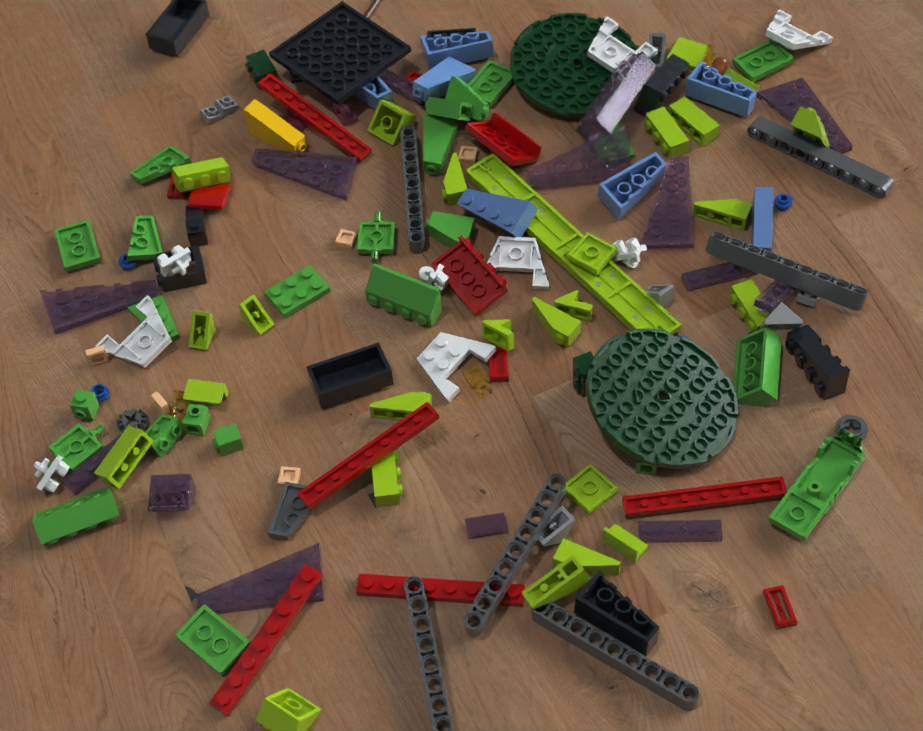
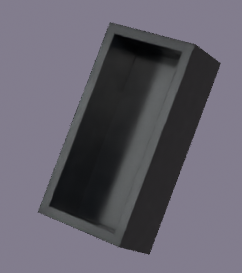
(177, 26)
(350, 375)

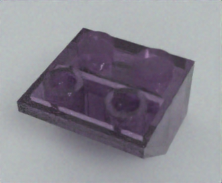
(171, 493)

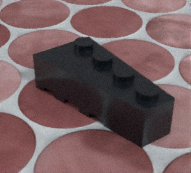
(661, 84)
(817, 362)
(616, 615)

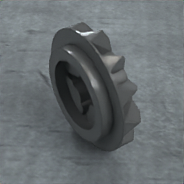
(140, 417)
(858, 425)

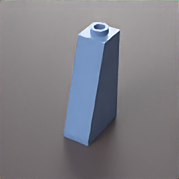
(437, 80)
(762, 217)

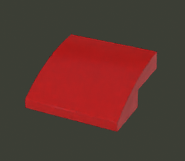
(210, 197)

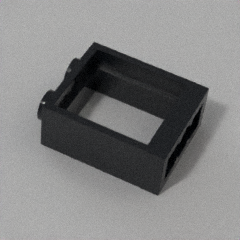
(187, 280)

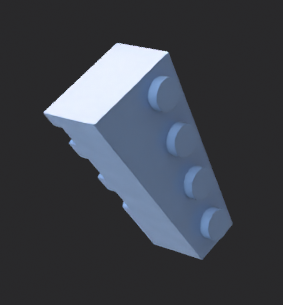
(463, 48)
(720, 90)
(502, 212)

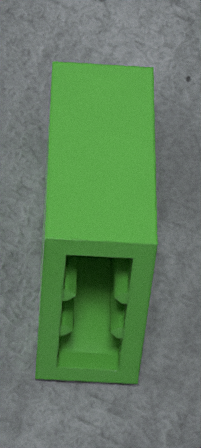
(461, 92)
(448, 108)
(448, 227)

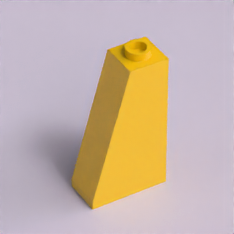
(272, 128)

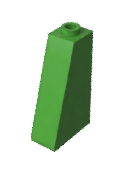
(438, 140)

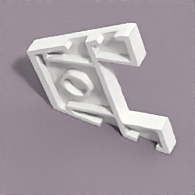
(793, 37)
(610, 51)
(519, 255)
(145, 341)
(444, 357)

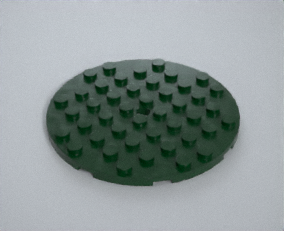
(545, 62)
(665, 433)

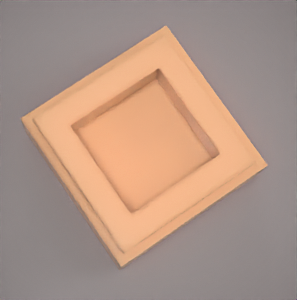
(468, 154)
(346, 239)
(97, 355)
(160, 403)
(288, 474)

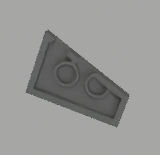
(288, 513)

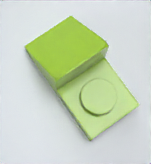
(570, 305)
(499, 333)

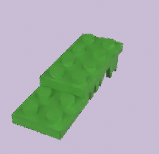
(819, 485)

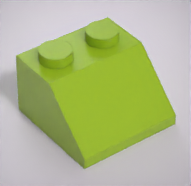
(389, 120)
(809, 125)
(287, 712)

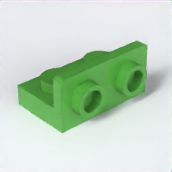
(165, 433)

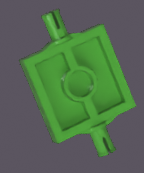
(376, 237)
(77, 445)

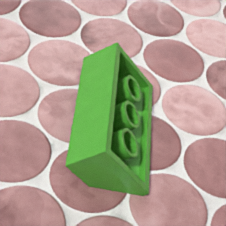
(403, 295)
(757, 367)
(75, 515)

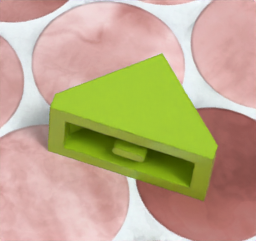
(255, 315)
(201, 330)

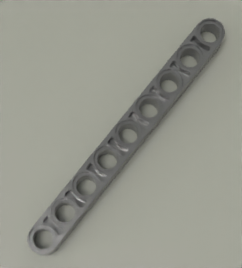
(821, 157)
(412, 190)
(786, 271)
(512, 562)
(427, 657)
(619, 661)

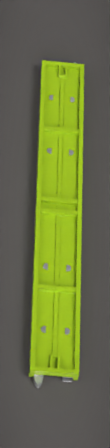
(558, 236)

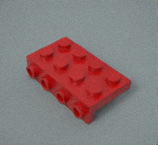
(505, 140)
(471, 276)

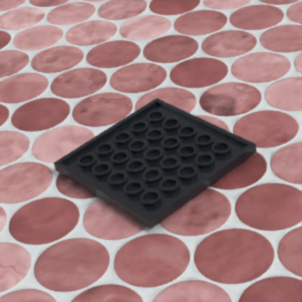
(340, 52)

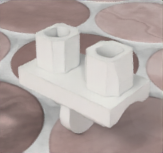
(628, 254)
(176, 263)
(436, 279)
(47, 481)

